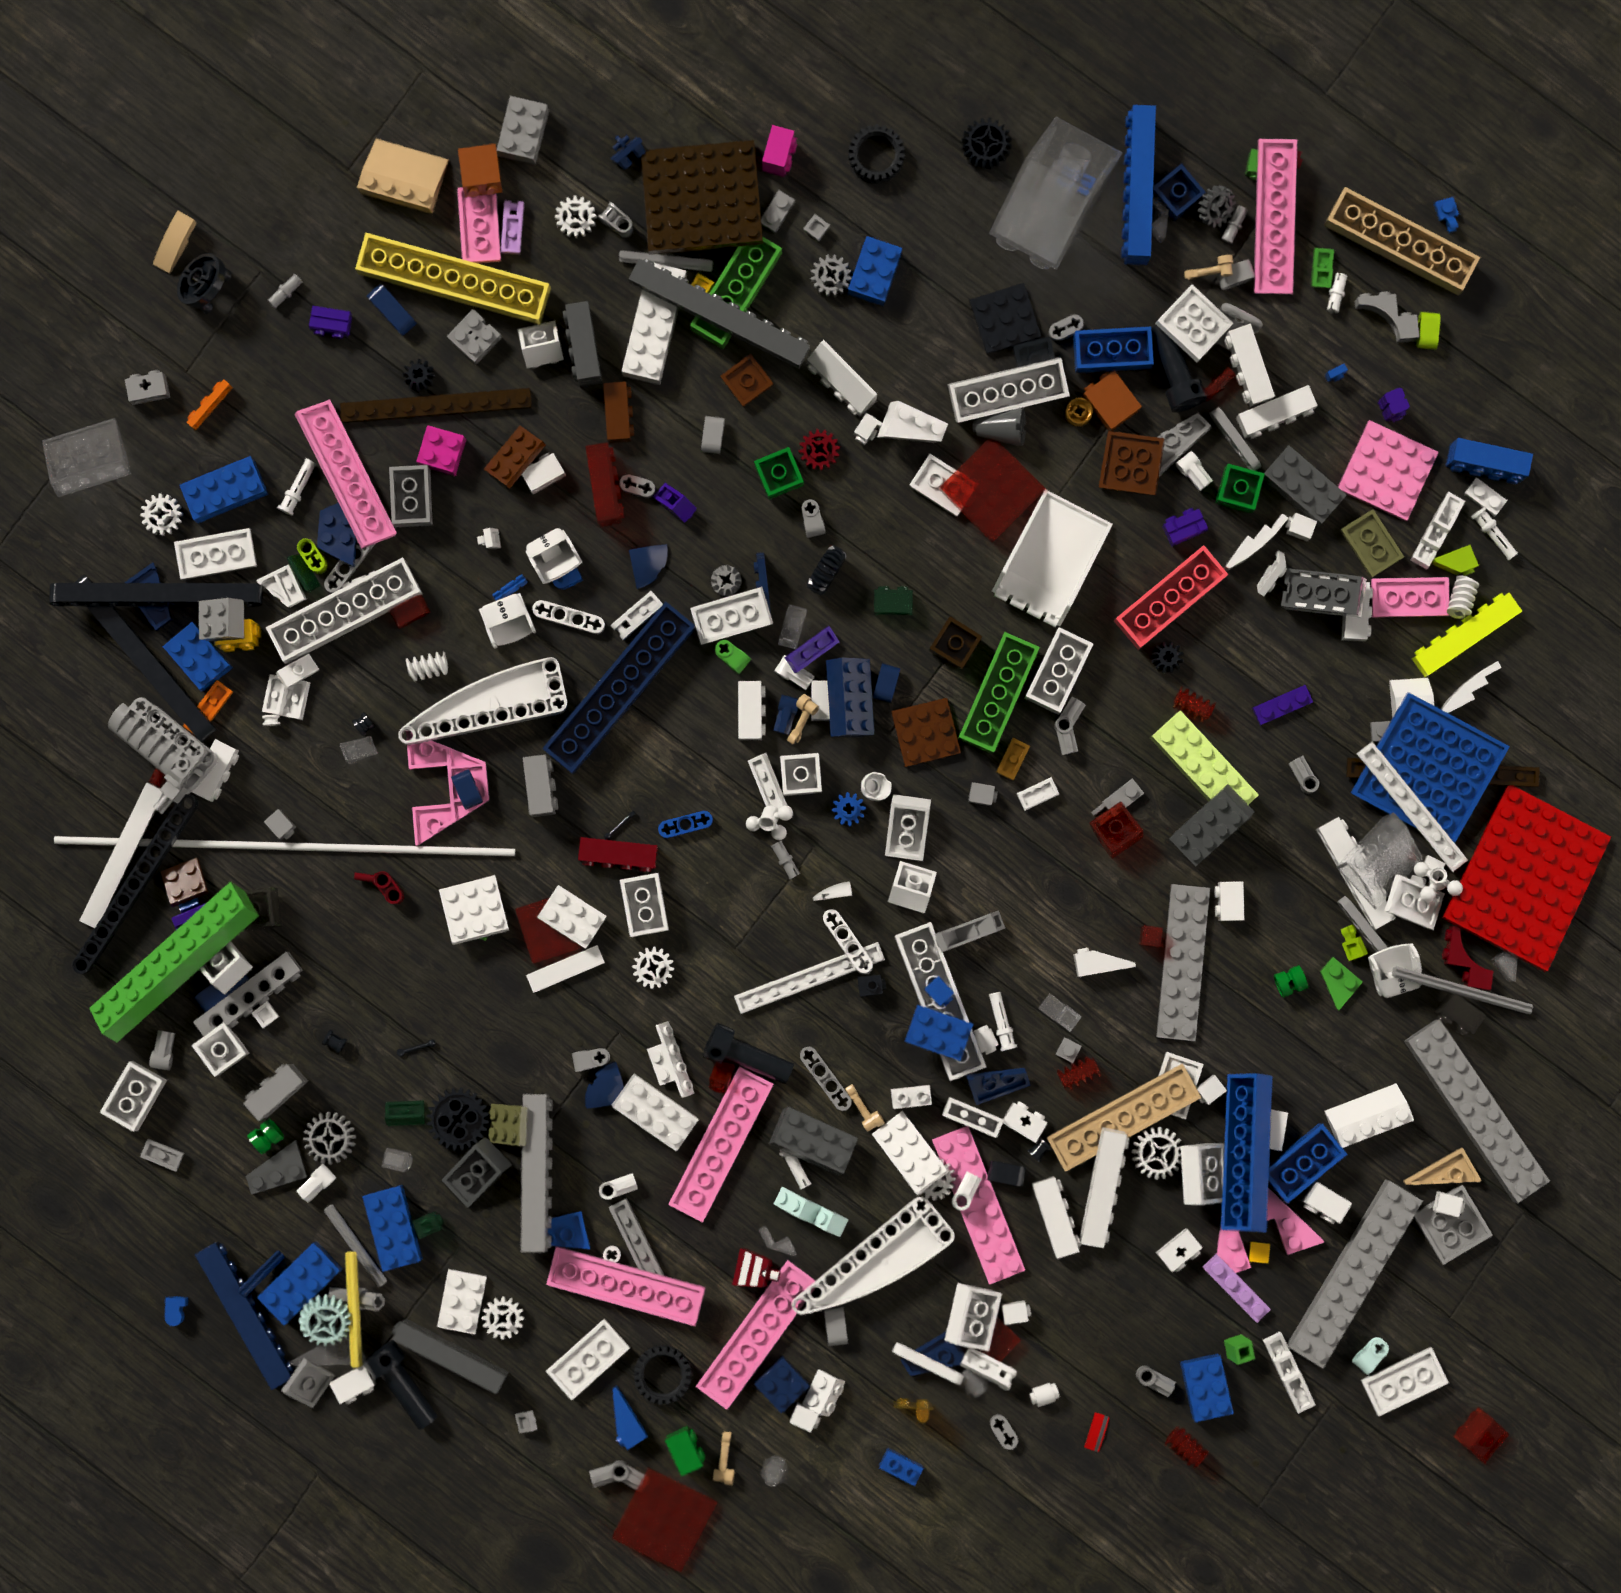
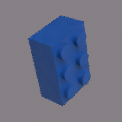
(874, 271)
(197, 657)
(938, 1032)
(1206, 1387)

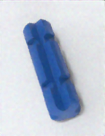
(510, 588)

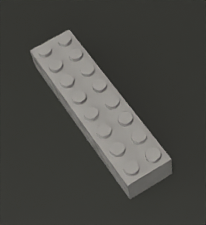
(536, 1175)

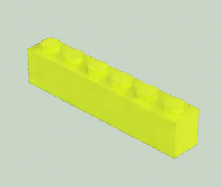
(1470, 632)

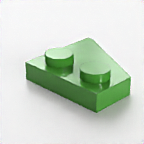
(1339, 981)

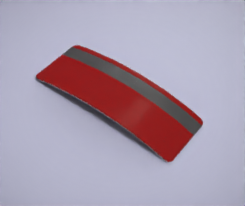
(1097, 1432)

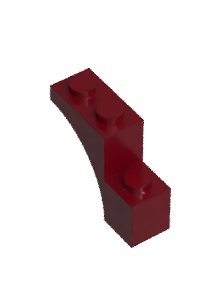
(1455, 955)

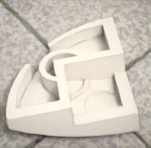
(835, 891)

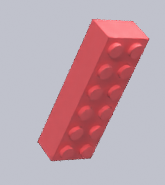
(1171, 597)

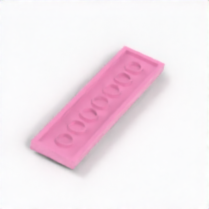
(1275, 216)
(345, 474)
(720, 1144)
(984, 1215)
(626, 1286)
(755, 1336)

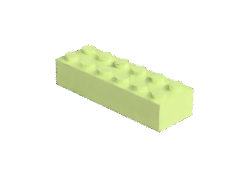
(1199, 759)

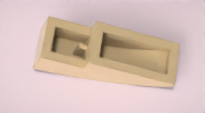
(174, 242)

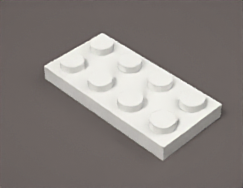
(215, 554)
(731, 615)
(910, 1153)
(588, 1359)
(1404, 1381)

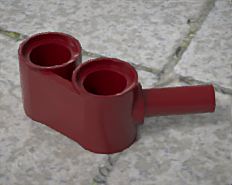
(386, 889)

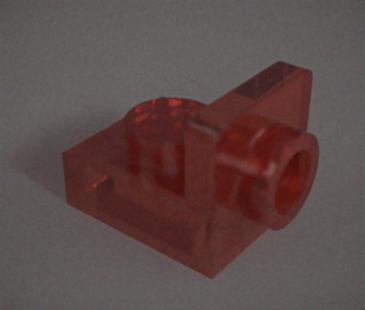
(721, 1077)

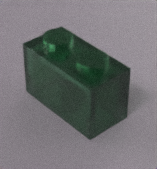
(893, 601)

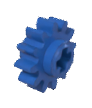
(853, 804)

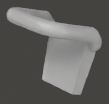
(1233, 313)

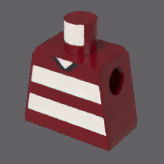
(754, 1270)

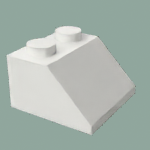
(540, 344)
(1419, 687)
(912, 887)
(220, 1049)

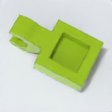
(1353, 946)

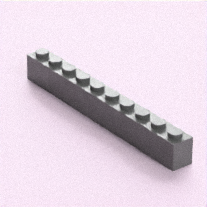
(719, 313)

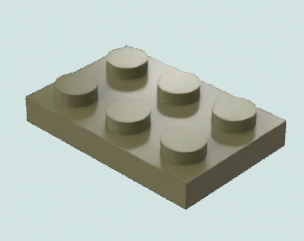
(1372, 543)
(508, 1124)

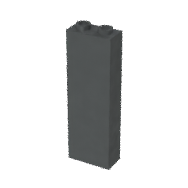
(449, 1355)

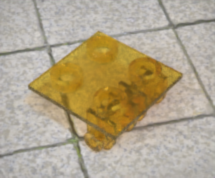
(922, 1407)

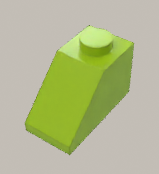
(1458, 561)

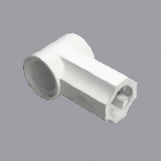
(1191, 467)
(802, 678)
(319, 1180)
(620, 1186)
(967, 1189)

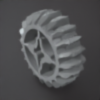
(337, 1137)

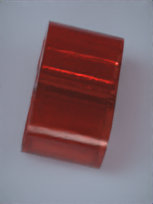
(409, 611)

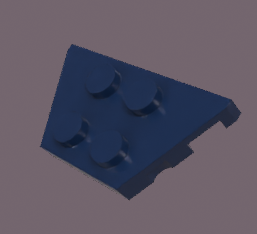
(336, 535)

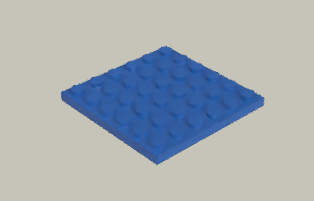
(1439, 761)

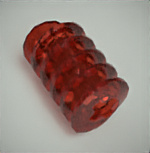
(1194, 705)
(1078, 1073)
(1186, 1446)

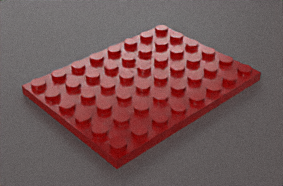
(1527, 877)

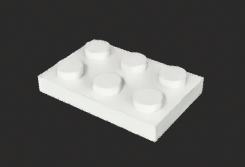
(929, 480)
(1407, 903)
(572, 916)
(1193, 1068)
(462, 1301)

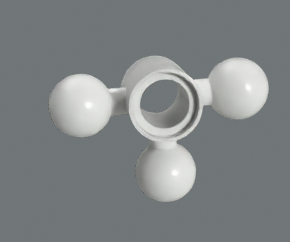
(769, 820)
(1428, 893)

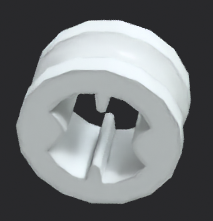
(271, 720)
(612, 1248)

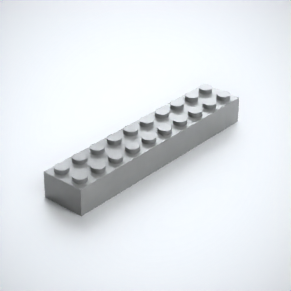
(1476, 1111)
(1354, 1273)

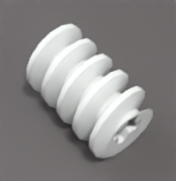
(1462, 597)
(427, 666)

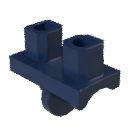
(634, 146)

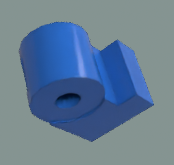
(568, 580)
(173, 1310)

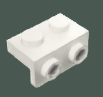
(823, 1393)

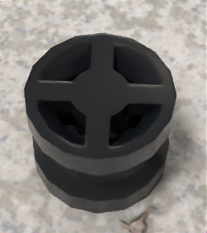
(363, 724)

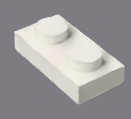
(1485, 496)

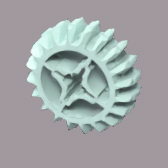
(317, 1330)

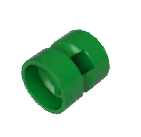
(1295, 976)
(265, 1136)

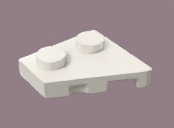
(1271, 574)
(284, 586)

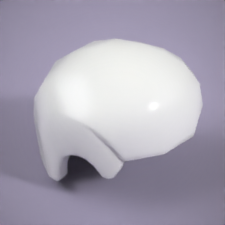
(875, 786)

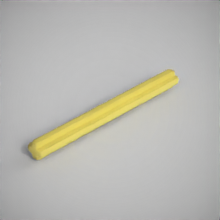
(353, 1308)

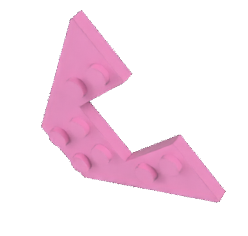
(435, 818)
(1292, 1229)

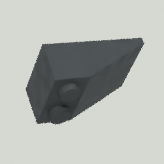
(476, 1172)

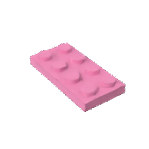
(479, 228)
(1410, 597)

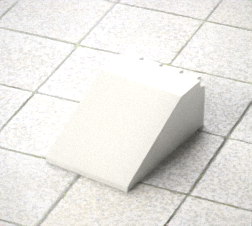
(1051, 558)

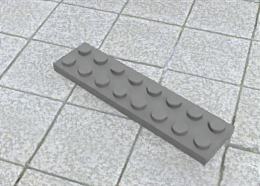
(1183, 962)

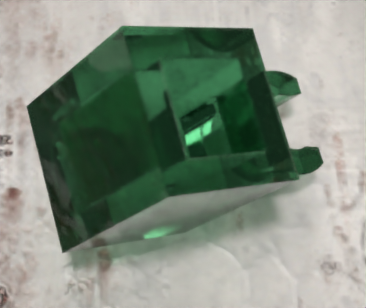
(428, 1224)

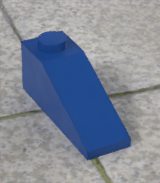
(627, 1424)

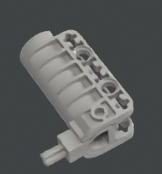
(163, 748)

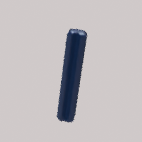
(261, 1273)

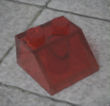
(1116, 830)
(1481, 1435)

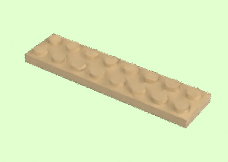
(1127, 1113)

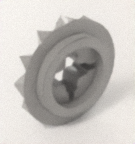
(727, 589)

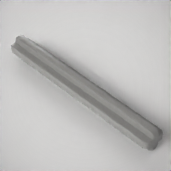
(671, 261)
(355, 1245)

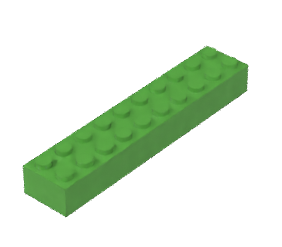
(173, 962)

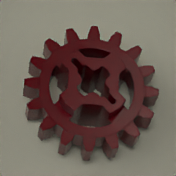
(809, 441)

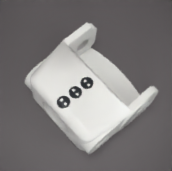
(553, 555)
(507, 620)
(1382, 965)

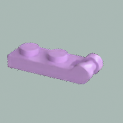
(512, 228)

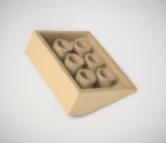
(402, 176)

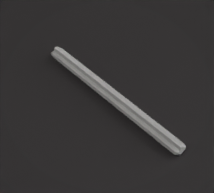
(1462, 990)

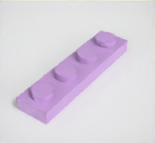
(1236, 1288)

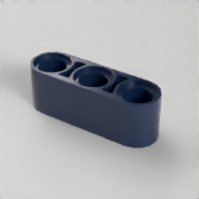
(391, 309)
(211, 995)

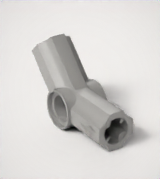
(1070, 715)
(367, 1299)
(606, 1475)

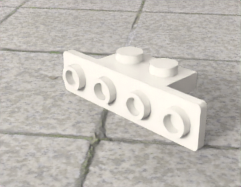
(668, 1061)

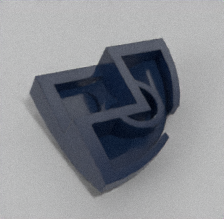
(648, 563)
(605, 1087)

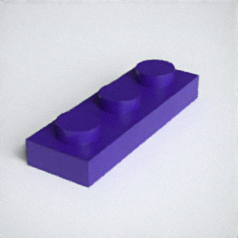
(811, 649)
(1282, 705)

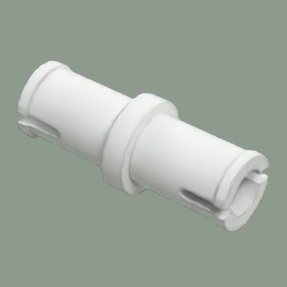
(1337, 293)

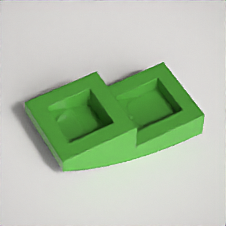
(1322, 267)

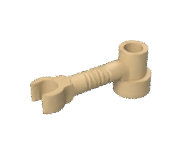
(1224, 267)
(808, 707)
(871, 1120)
(723, 1474)

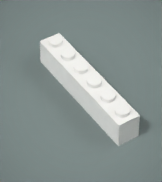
(1339, 846)
(1103, 1187)

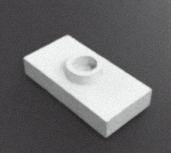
(297, 671)
(1037, 794)

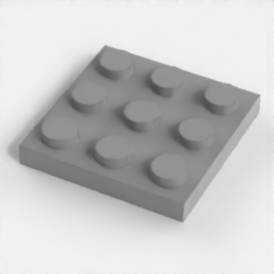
(1452, 1234)

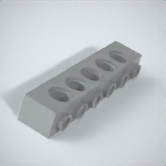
(285, 962)

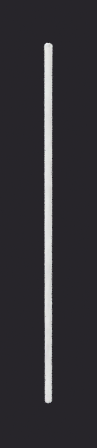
(300, 846)

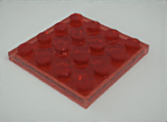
(992, 489)
(664, 1519)

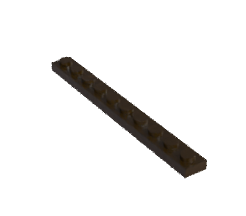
(435, 405)
(1503, 776)

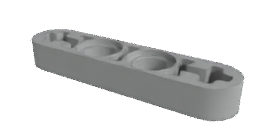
(1235, 439)
(331, 577)
(1361, 924)
(828, 1076)

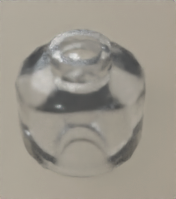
(973, 1384)
(774, 1470)

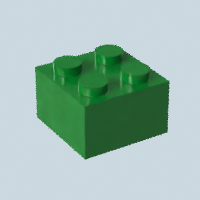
(778, 473)
(1239, 488)
(684, 1450)

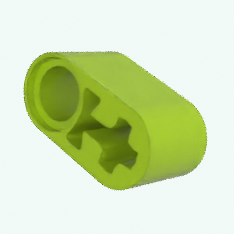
(1428, 330)
(311, 564)

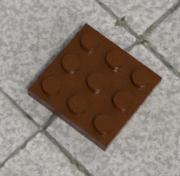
(1131, 463)
(926, 732)

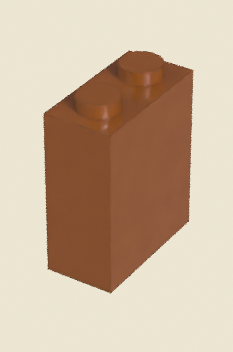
(480, 170)
(1111, 400)

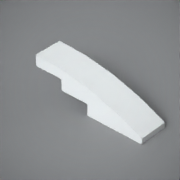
(1437, 530)
(1251, 546)
(1464, 692)
(1289, 1372)

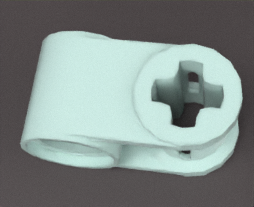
(1369, 1356)

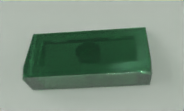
(303, 573)
(404, 1113)

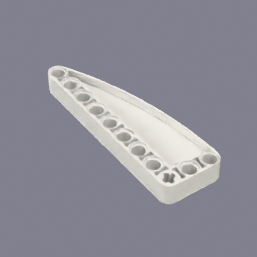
(503, 691)
(894, 1258)

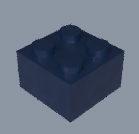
(1178, 192)
(782, 1384)

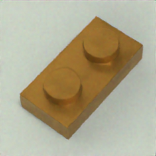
(1013, 759)

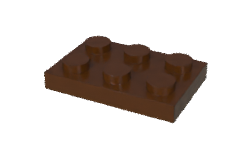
(514, 457)

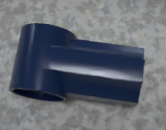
(787, 710)

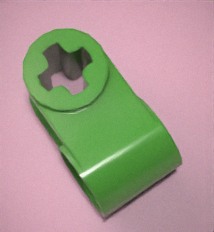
(735, 658)

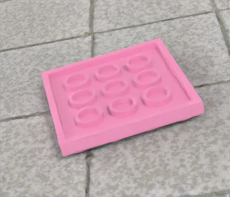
(1387, 470)

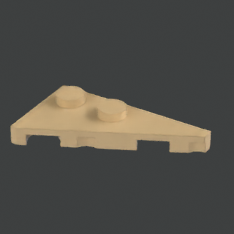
(1450, 1169)

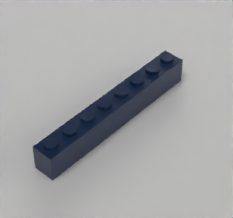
(245, 1315)

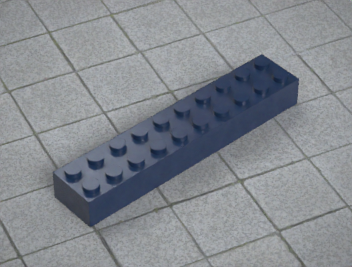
(619, 688)

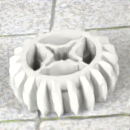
(1143, 1162)

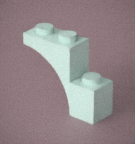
(811, 1212)

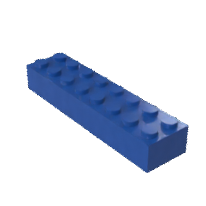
(1139, 181)
(1246, 1152)

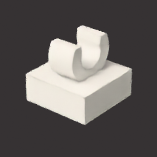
(490, 538)

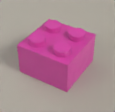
(778, 151)
(441, 450)

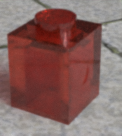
(1151, 936)

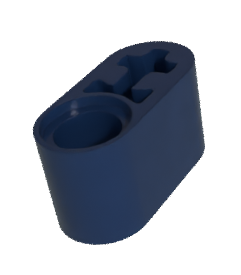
(886, 683)
(467, 789)

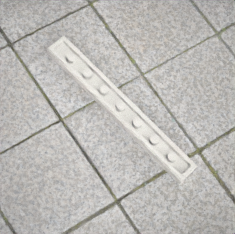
(1412, 806)
(121, 855)
(804, 979)

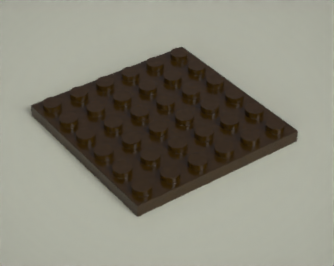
(701, 197)

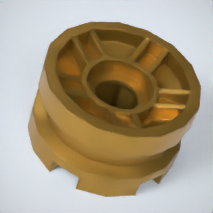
(1074, 418)

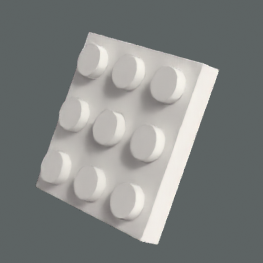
(1194, 323)
(473, 910)

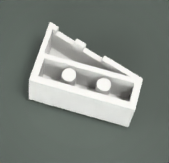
(911, 424)

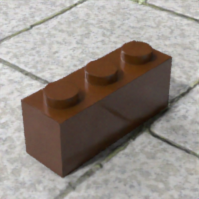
(618, 412)

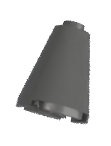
(1002, 427)

